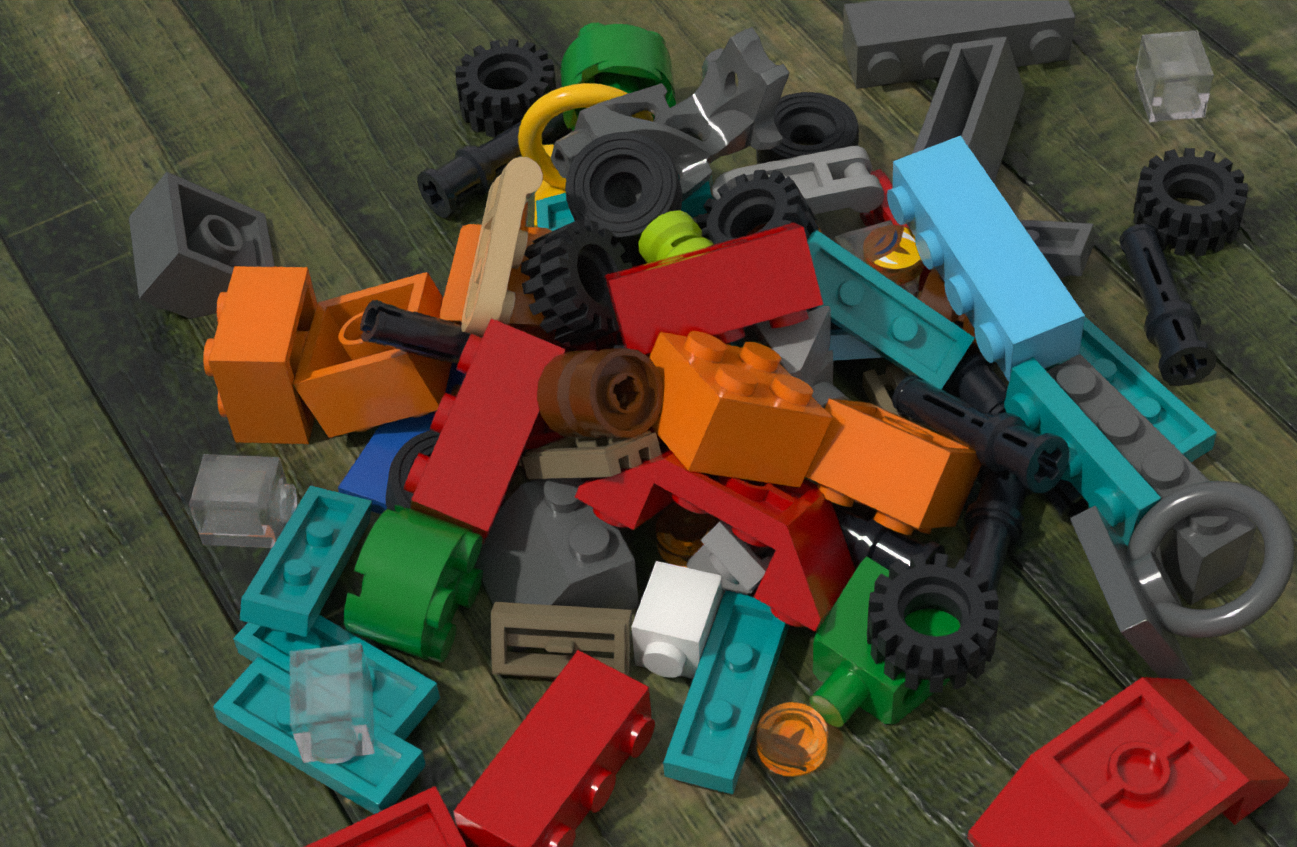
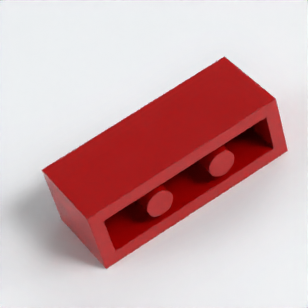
(718, 289)
(482, 429)
(559, 760)

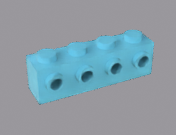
(984, 257)

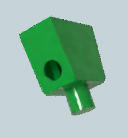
(845, 660)

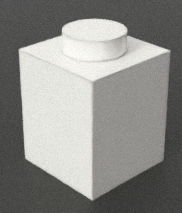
(675, 619)

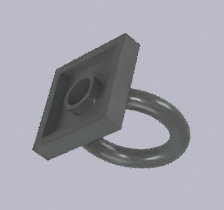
(1142, 592)

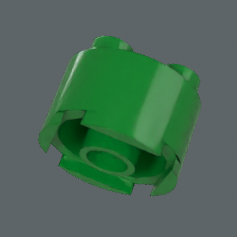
(619, 58)
(414, 582)

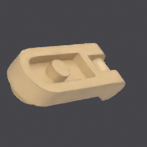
(500, 246)

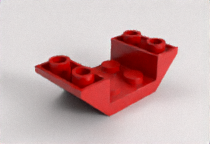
(798, 522)
(1132, 776)

